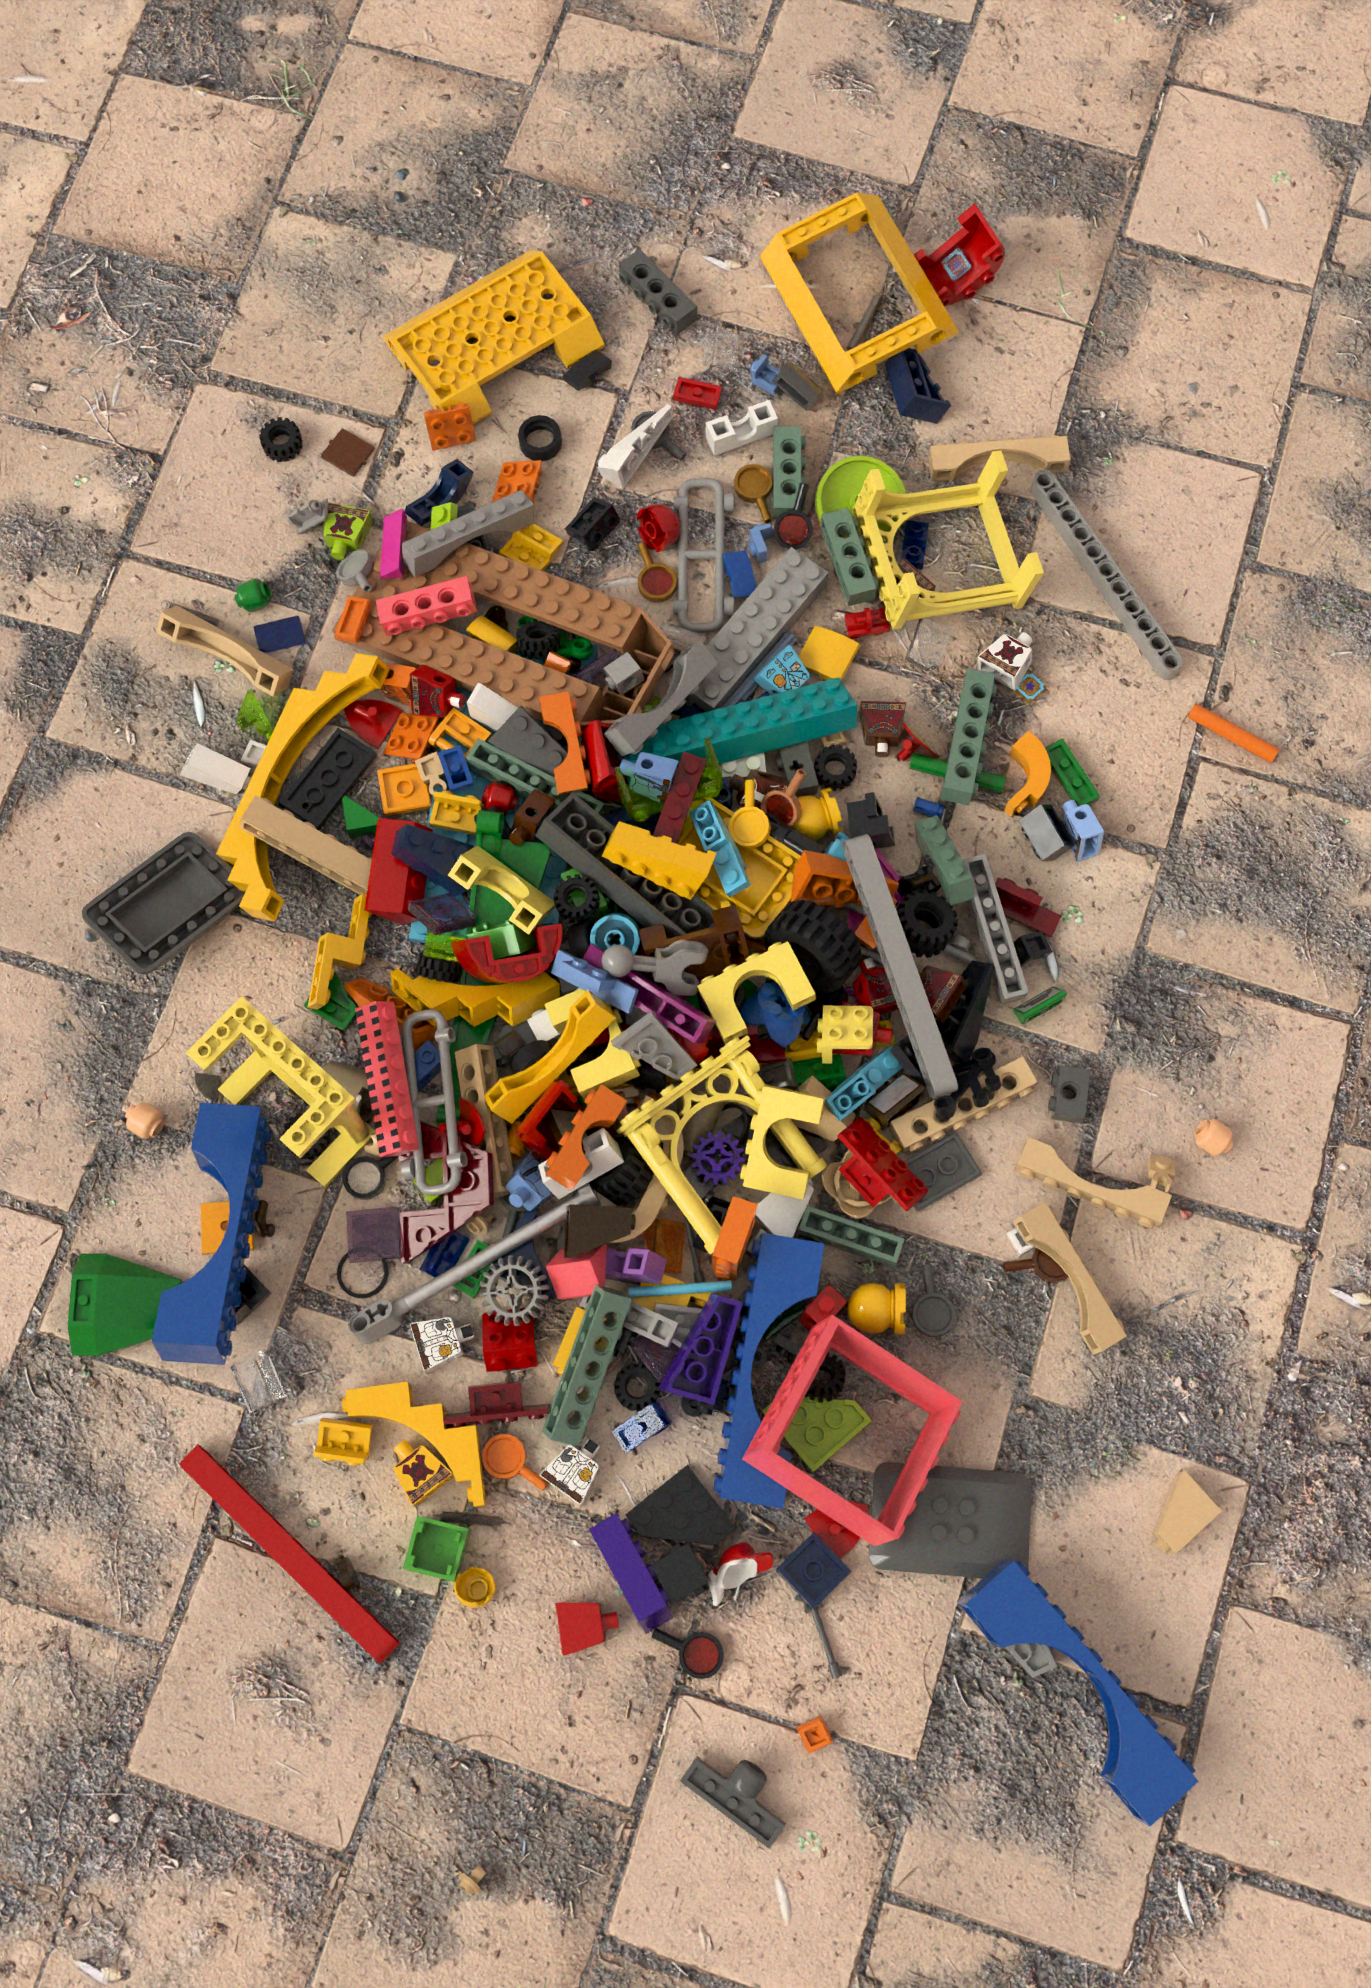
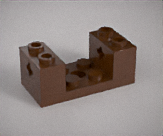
(724, 943)

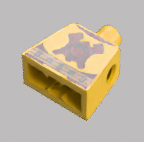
(419, 1472)

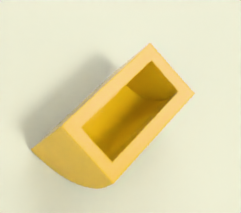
(492, 634)

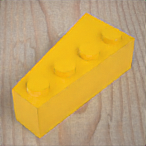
(658, 859)

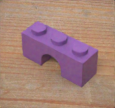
(635, 1266)

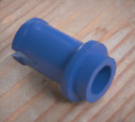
(928, 807)

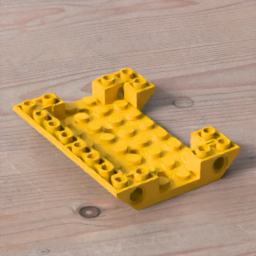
(480, 314)

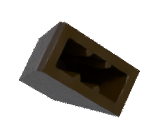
(595, 1226)

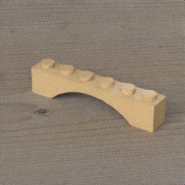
(1046, 453)
(189, 630)
(1042, 1162)
(1097, 1324)

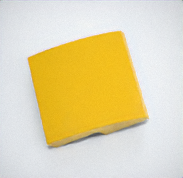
(532, 547)
(828, 653)

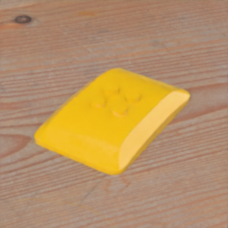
(768, 870)

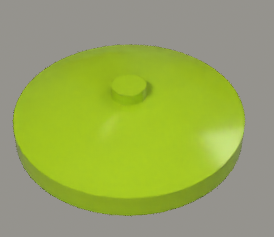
(844, 482)

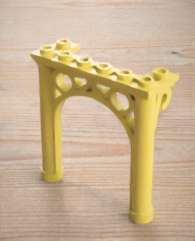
(645, 1138)

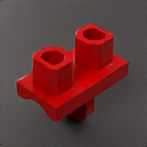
(866, 623)

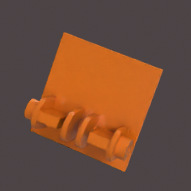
(450, 426)
(518, 476)
(411, 736)

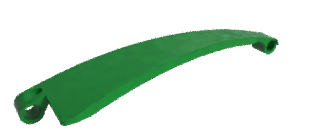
(528, 862)

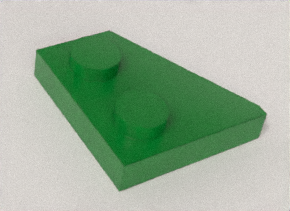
(340, 1007)

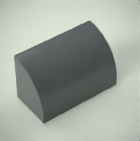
(797, 385)

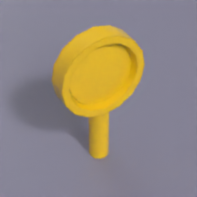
(749, 824)

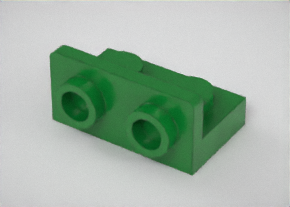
(827, 1074)

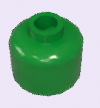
(253, 595)

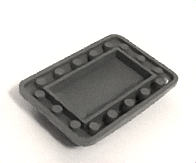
(164, 903)
(960, 1523)

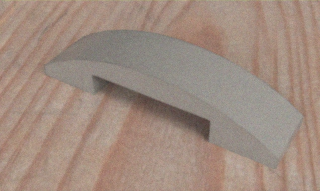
(646, 1323)

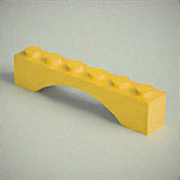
(517, 1092)

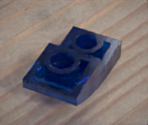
(915, 543)

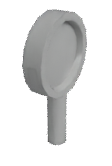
(355, 568)

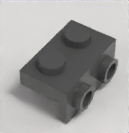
(779, 1075)

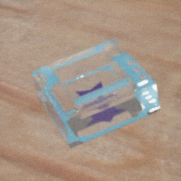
(956, 264)

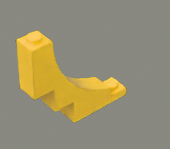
(477, 1004)
(647, 1302)
(457, 1445)

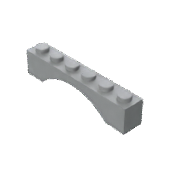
(430, 548)
(689, 670)

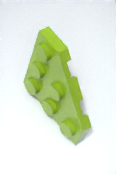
(823, 1428)

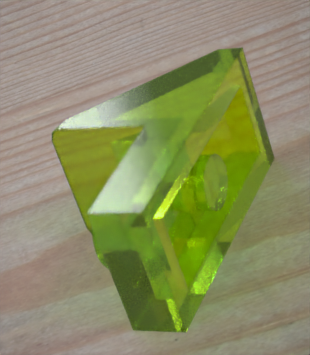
(252, 713)

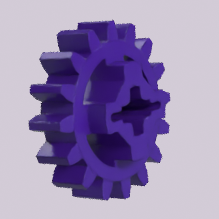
(727, 1159)

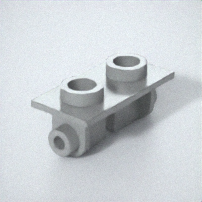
(308, 515)

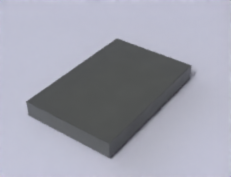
(943, 1169)

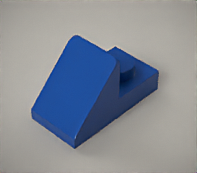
(455, 768)

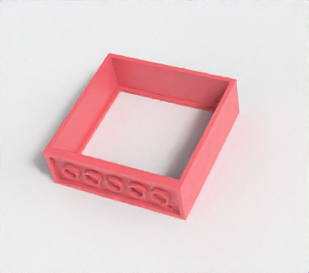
(892, 1372)

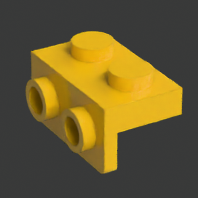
(455, 812)
(343, 1441)

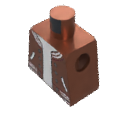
(763, 784)

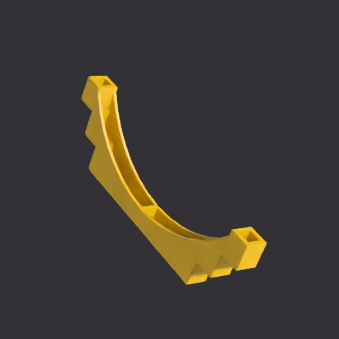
(300, 721)

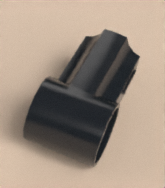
(920, 880)

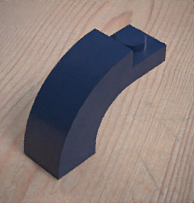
(448, 488)

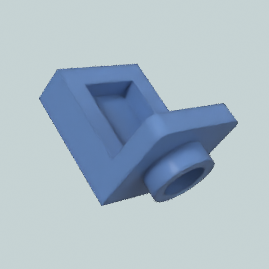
(763, 374)
(756, 538)

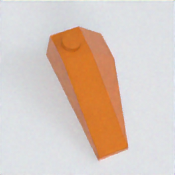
(826, 881)
(366, 992)

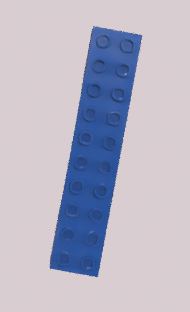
(781, 1275)
(200, 1313)
(1139, 1760)

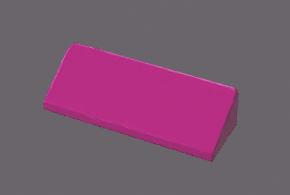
(393, 536)

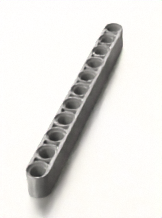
(1106, 584)
(899, 966)

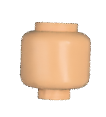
(144, 1120)
(1213, 1137)

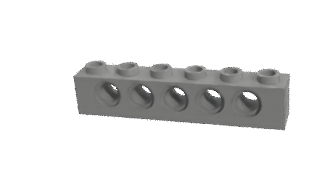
(995, 932)

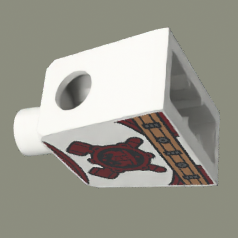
(1007, 659)

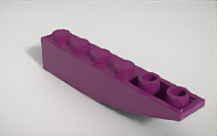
(665, 1005)

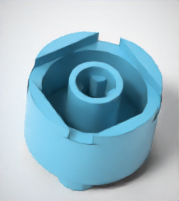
(616, 923)

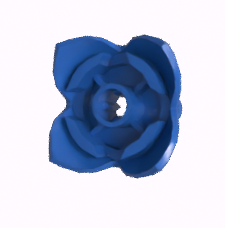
(773, 1010)

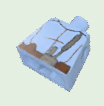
(1083, 830)

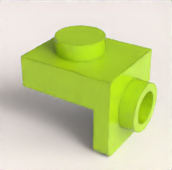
(443, 514)

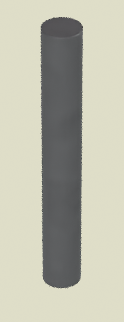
(865, 322)

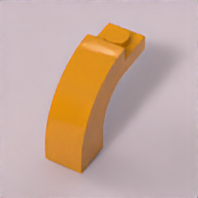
(1036, 763)

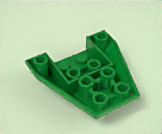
(113, 1304)

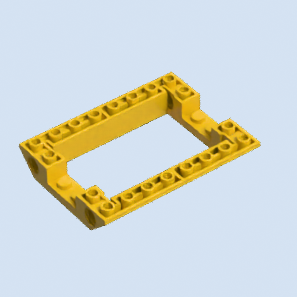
(859, 363)

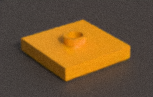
(403, 790)
(214, 1225)

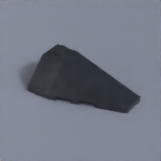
(964, 1023)

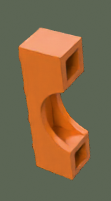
(558, 712)
(570, 1162)

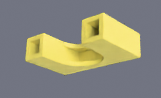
(481, 868)
(777, 964)
(611, 1067)
(762, 1171)

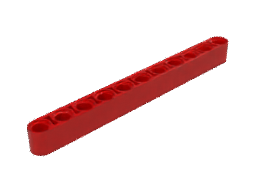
(289, 1554)

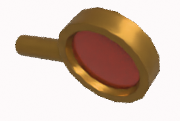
(656, 581)

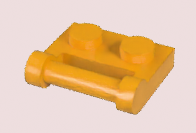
(461, 729)

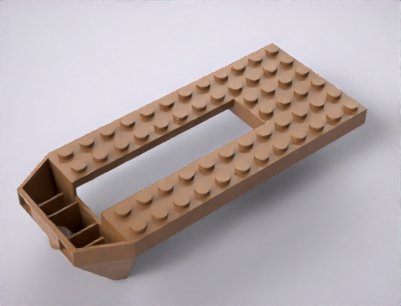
(536, 596)

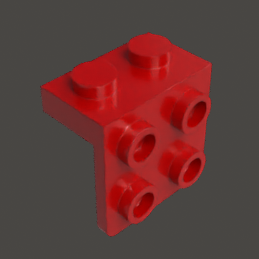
(508, 1345)

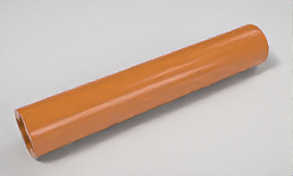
(1233, 733)

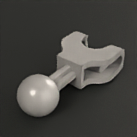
(665, 966)

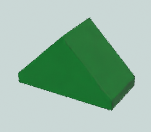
(358, 819)

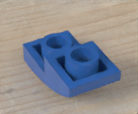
(740, 572)

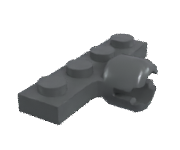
(736, 1797)

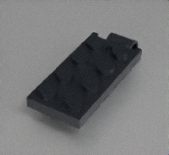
(328, 779)

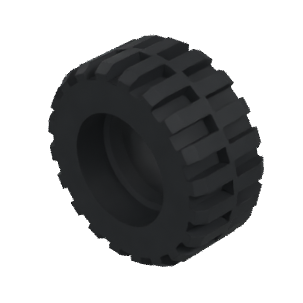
(819, 941)

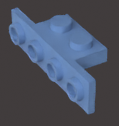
(595, 980)

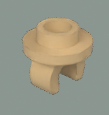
(479, 1224)
(469, 1884)

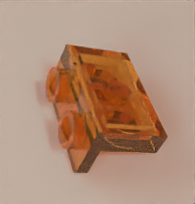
(667, 1240)

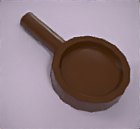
(1042, 1265)

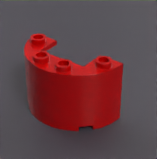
(980, 248)
(601, 761)
(477, 957)
(535, 1129)

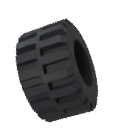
(933, 911)
(626, 1180)

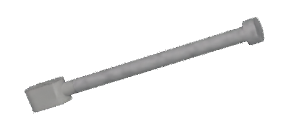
(385, 1316)

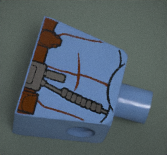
(650, 775)
(527, 1184)

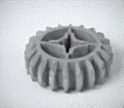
(513, 1278)

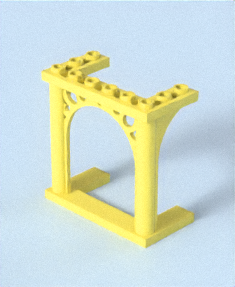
(902, 599)
(276, 1053)

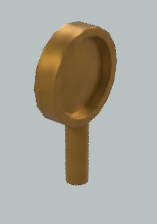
(754, 484)

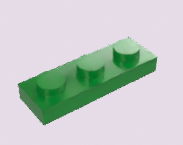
(1071, 774)

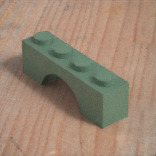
(951, 869)

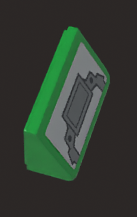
(1039, 1004)

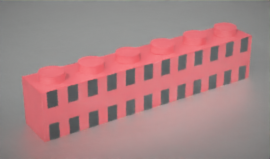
(387, 1079)

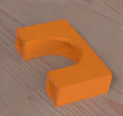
(733, 1239)

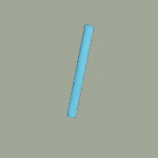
(675, 1289)

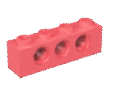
(435, 597)

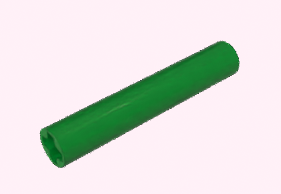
(938, 768)

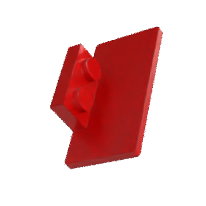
(877, 1169)

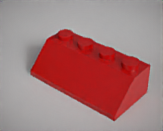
(390, 880)

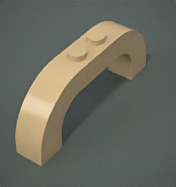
(654, 1197)

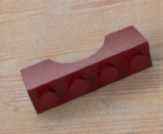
(680, 797)

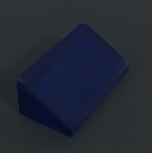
(279, 634)
(444, 1254)

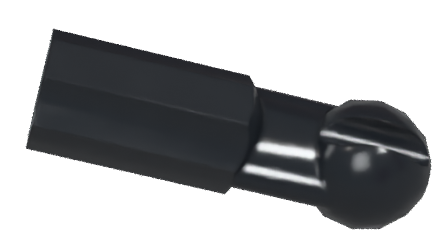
(791, 837)

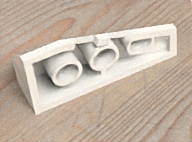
(629, 453)

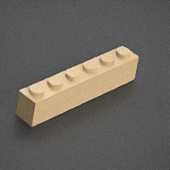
(307, 844)

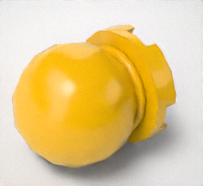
(819, 815)
(876, 1308)

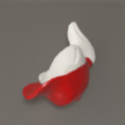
(735, 1567)

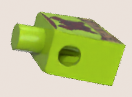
(346, 528)

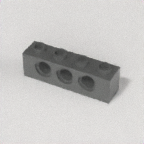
(654, 280)

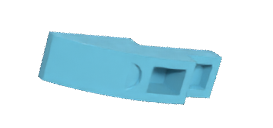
(718, 839)
(862, 1083)

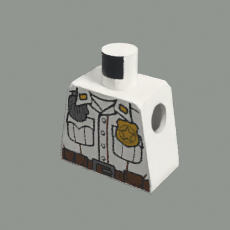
(439, 1341)
(574, 1471)

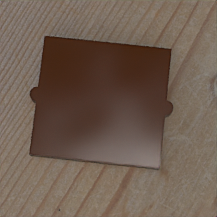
(347, 452)

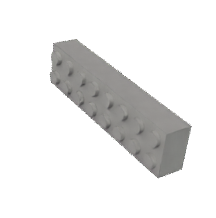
(759, 626)

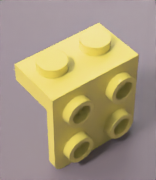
(844, 1029)

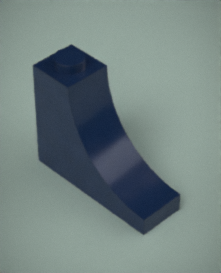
(528, 1252)

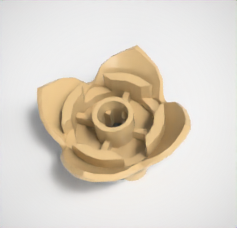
(846, 1195)

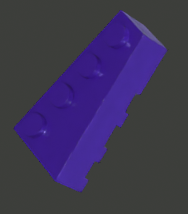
(703, 1355)
(630, 1572)

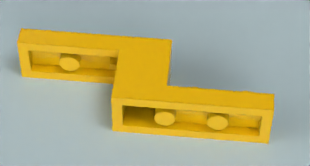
(340, 952)

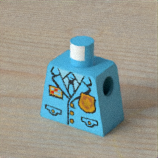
(783, 672)

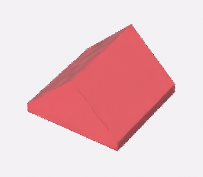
(578, 1274)

